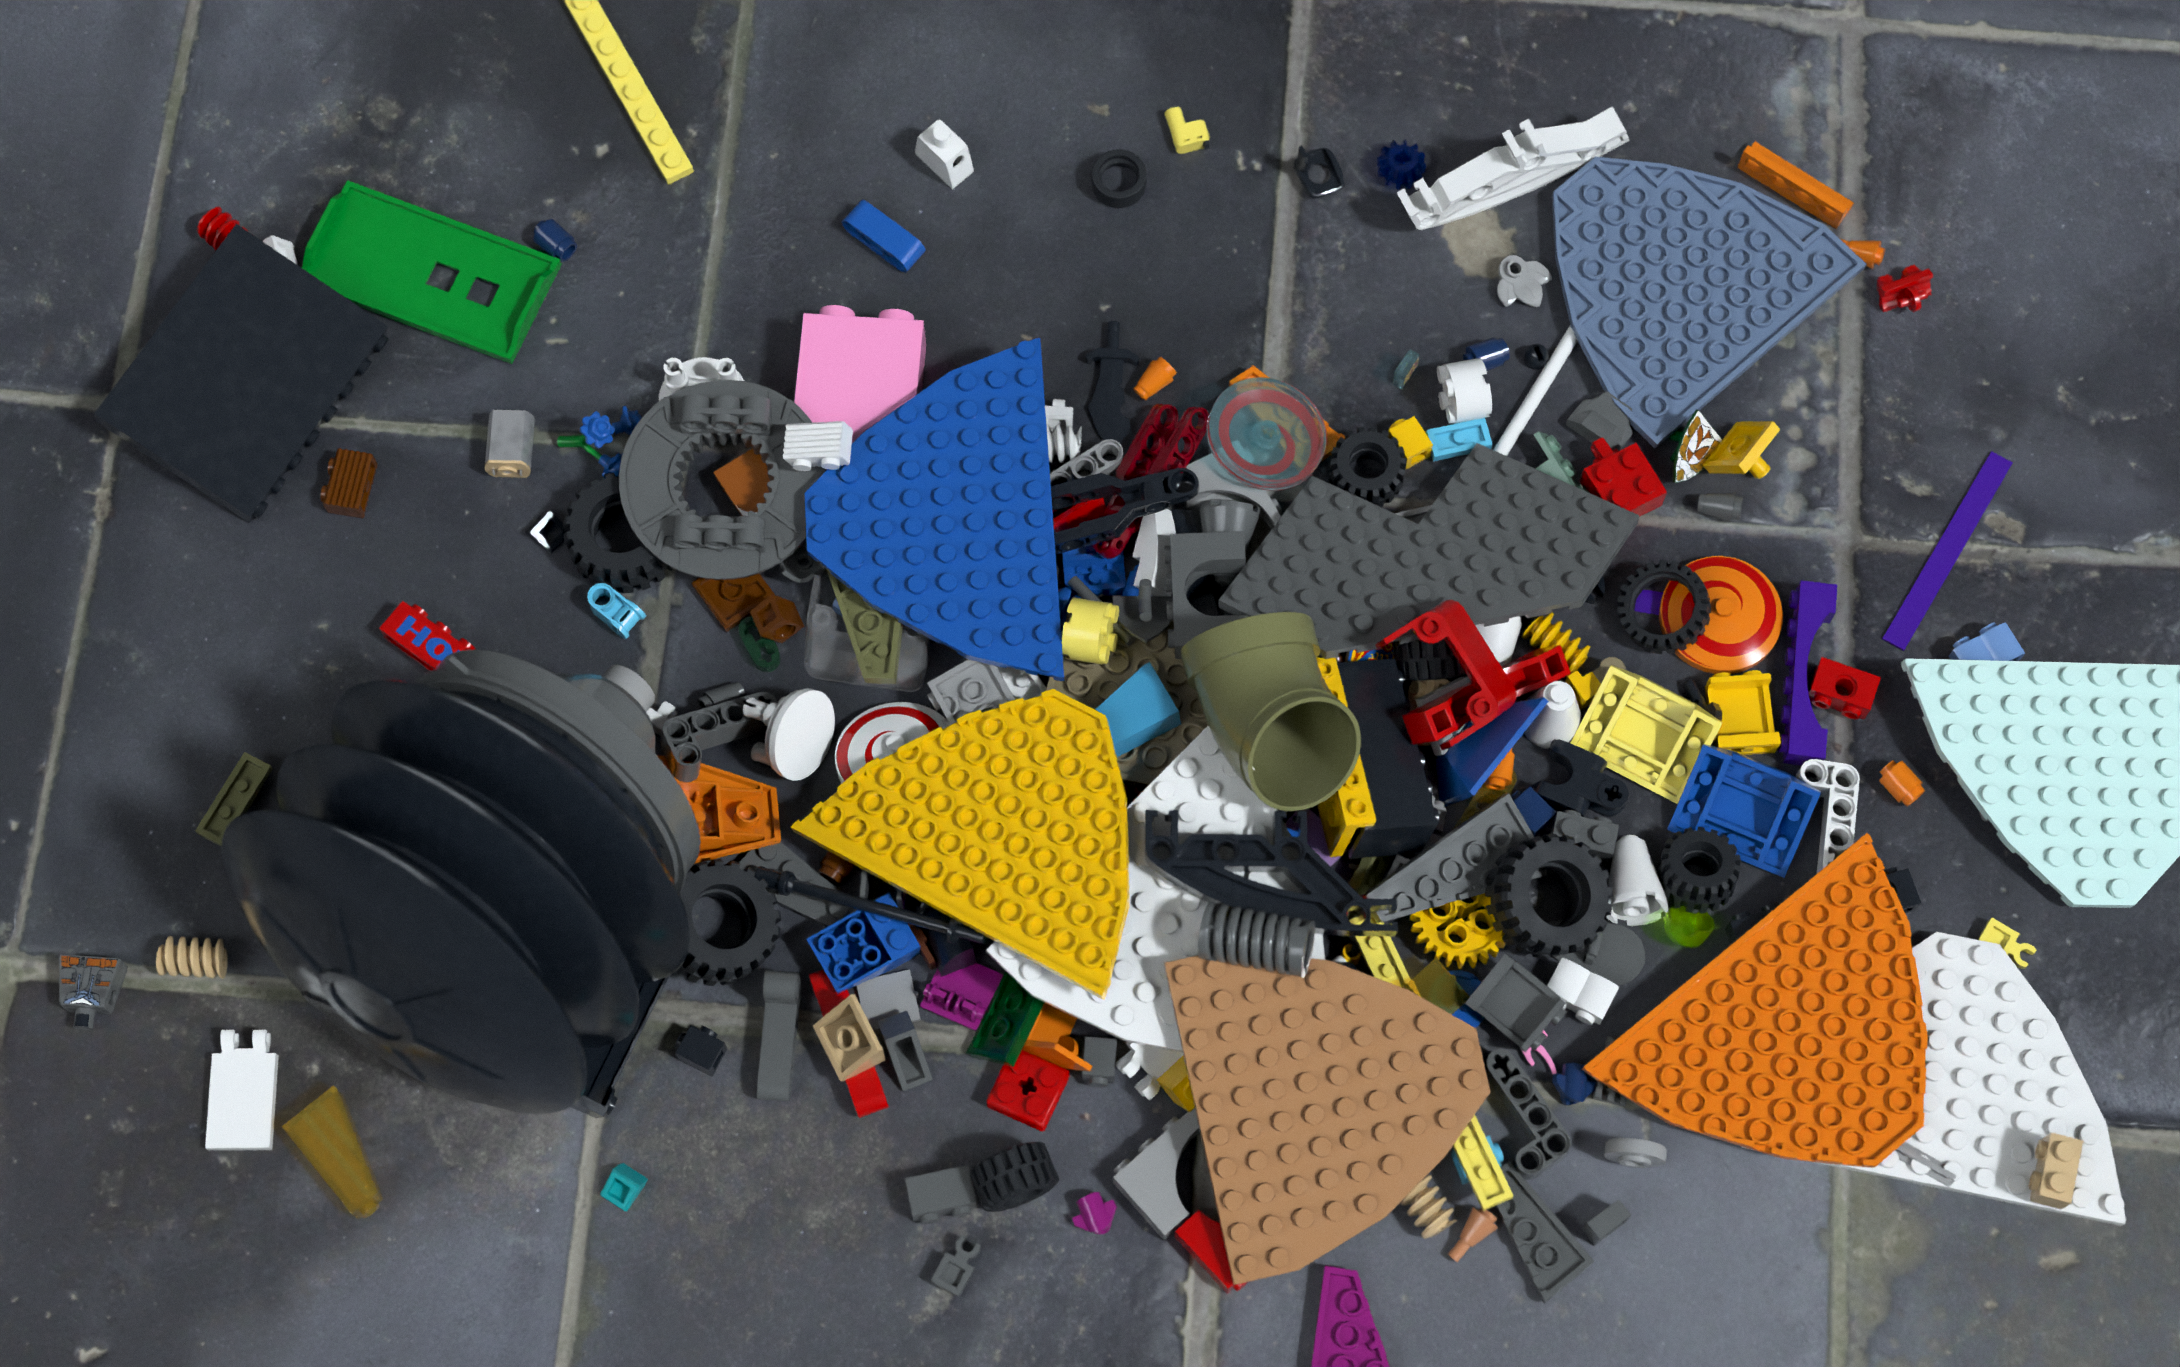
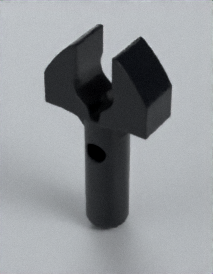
(1697, 698)

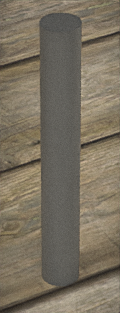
(1085, 593)

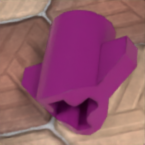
(1095, 1214)

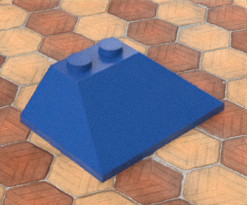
(1477, 756)
(1748, 803)

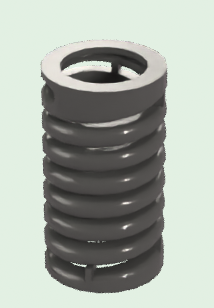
(1223, 923)

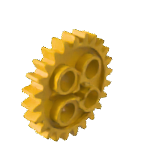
(1476, 941)

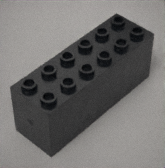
(1389, 762)

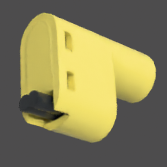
(1189, 135)

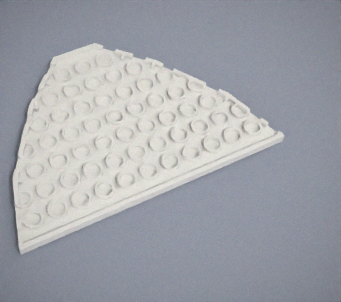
(1999, 1085)

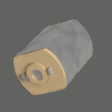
(509, 443)

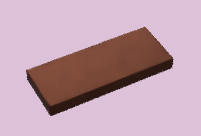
(922, 940)

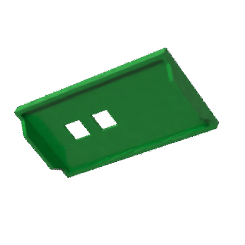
(386, 249)

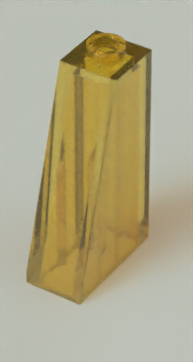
(335, 1150)

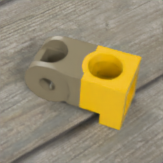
(1588, 685)

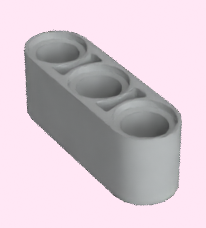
(1090, 460)

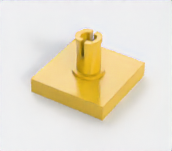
(1742, 449)

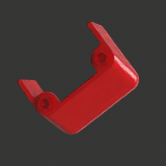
(1454, 625)

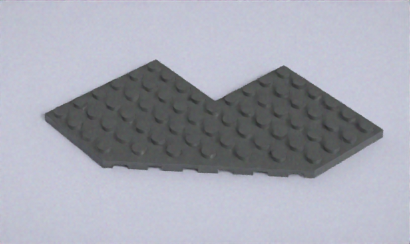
(1492, 540)

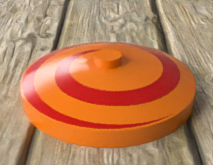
(1743, 615)

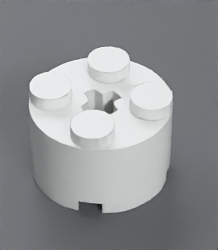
(1464, 391)

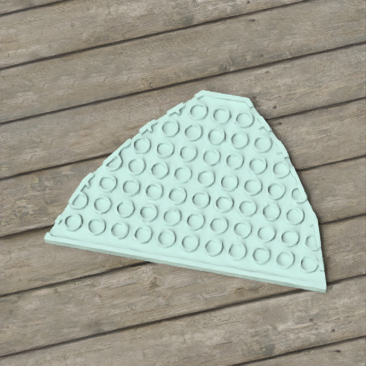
(2065, 765)

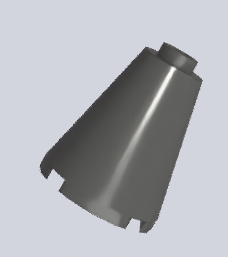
(1226, 518)

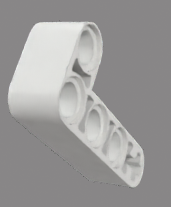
(1833, 796)

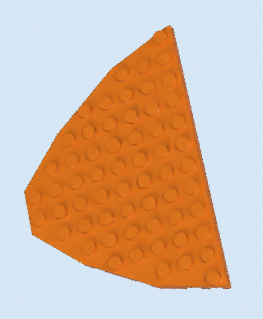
(1796, 1032)

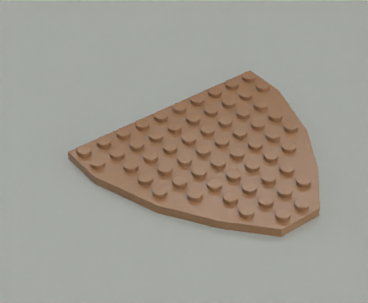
(1316, 1101)

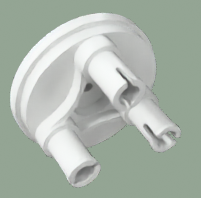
(696, 371)
(796, 733)

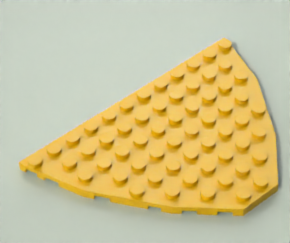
(1002, 826)

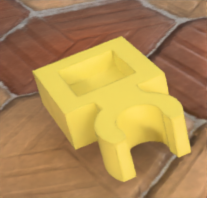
(2001, 934)

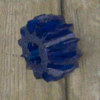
(1401, 154)

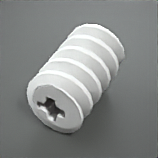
(1063, 444)

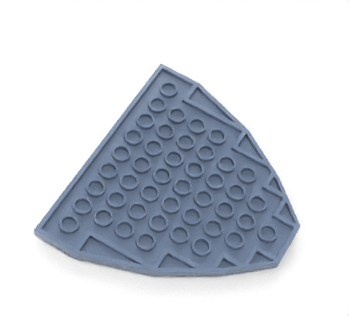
(1683, 281)

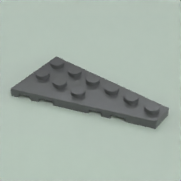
(1456, 863)

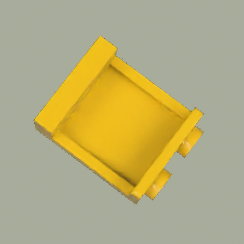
(1745, 712)

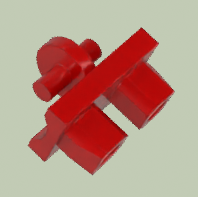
(1905, 291)

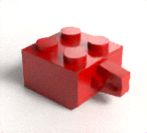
(1623, 478)

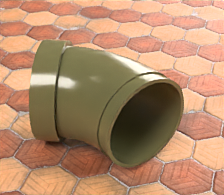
(1273, 708)

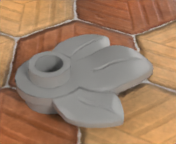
(1524, 285)

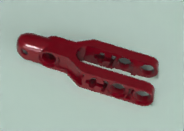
(1160, 458)

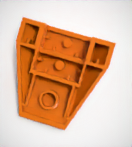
(731, 812)

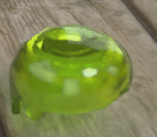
(1687, 928)

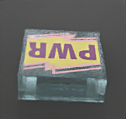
(1405, 369)

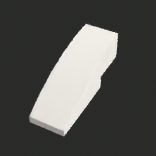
(1150, 550)

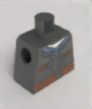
(89, 986)

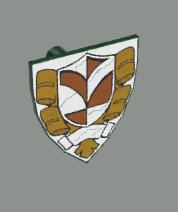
(1693, 447)

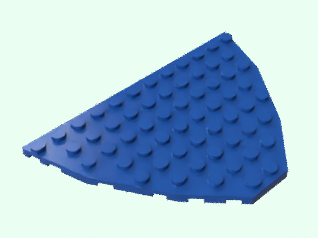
(954, 515)

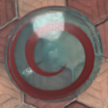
(1266, 434)

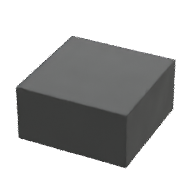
(1606, 1222)

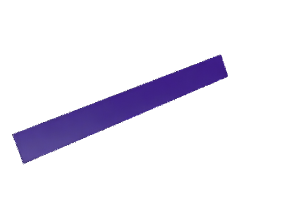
(1947, 551)

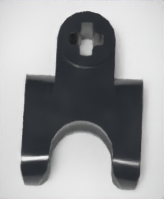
(1587, 783)

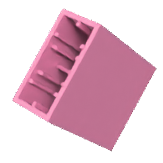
(858, 365)

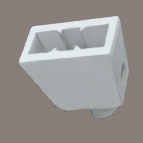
(940, 149)

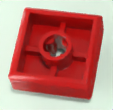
(1034, 1108)

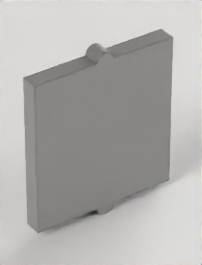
(888, 996)

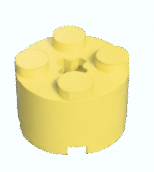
(1090, 631)

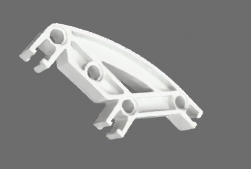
(1513, 169)

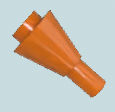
(1868, 251)

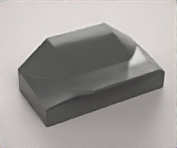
(1600, 419)

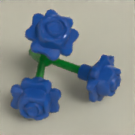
(598, 430)

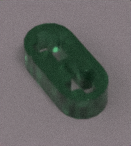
(753, 647)

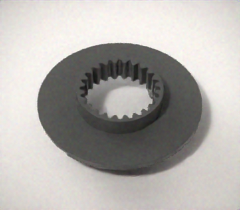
(653, 469)

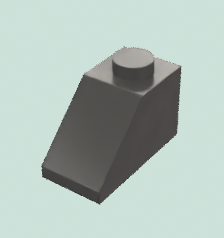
(905, 1050)

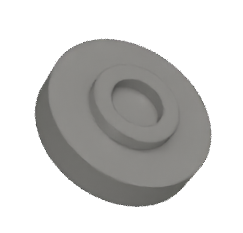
(1635, 1152)

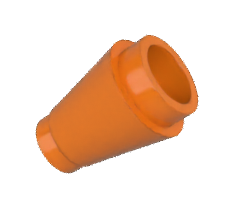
(1155, 378)

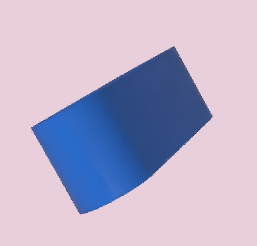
(883, 236)

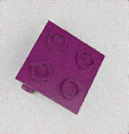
(962, 994)

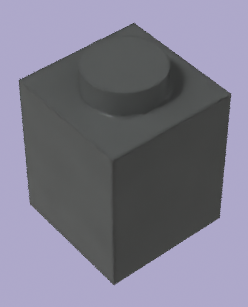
(1102, 1057)

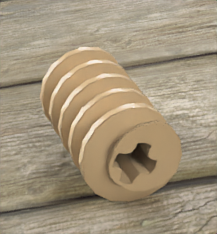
(192, 958)
(1428, 1209)

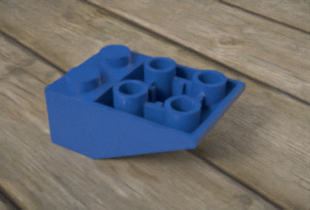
(863, 947)

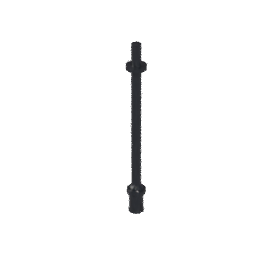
(787, 883)

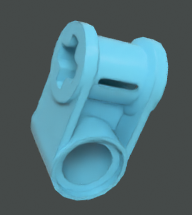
(618, 613)

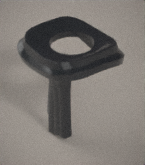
(1318, 157)

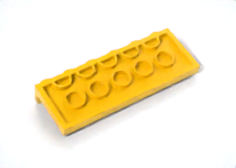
(1352, 803)

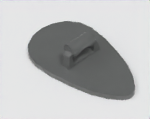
(1613, 955)

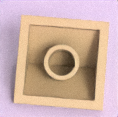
(849, 1039)

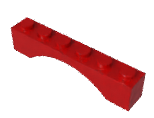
(1449, 713)

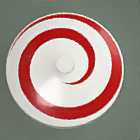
(880, 733)

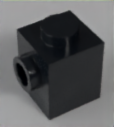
(700, 1049)

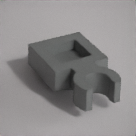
(955, 1271)

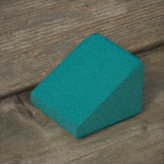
(623, 1186)

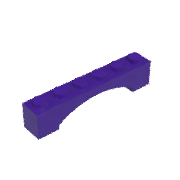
(1803, 737)

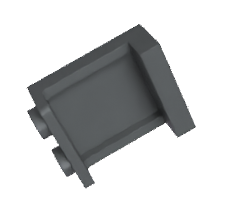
(1517, 1003)

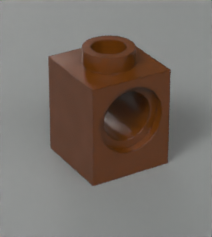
(777, 618)

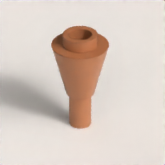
(1476, 1228)

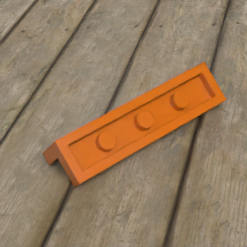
(1795, 184)

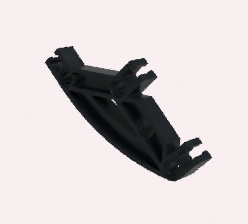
(1205, 875)

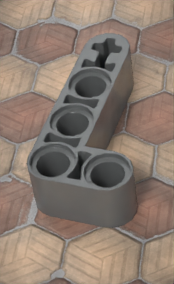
(694, 739)
(779, 1035)
(1521, 1108)

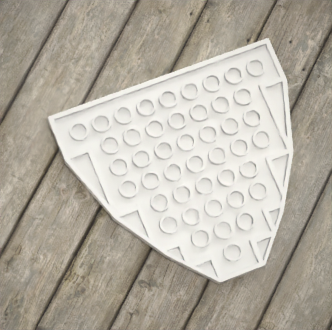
(1161, 916)

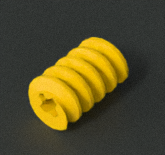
(1549, 635)

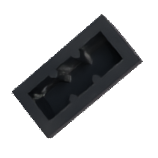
(948, 956)

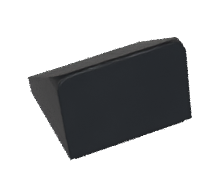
(547, 531)

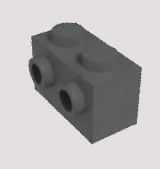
(1596, 833)

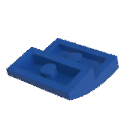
(1096, 572)

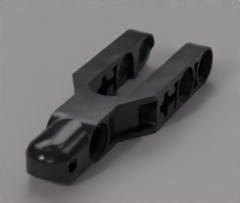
(1141, 495)

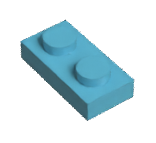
(1458, 438)

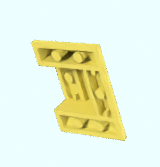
(1645, 732)

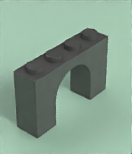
(1191, 558)

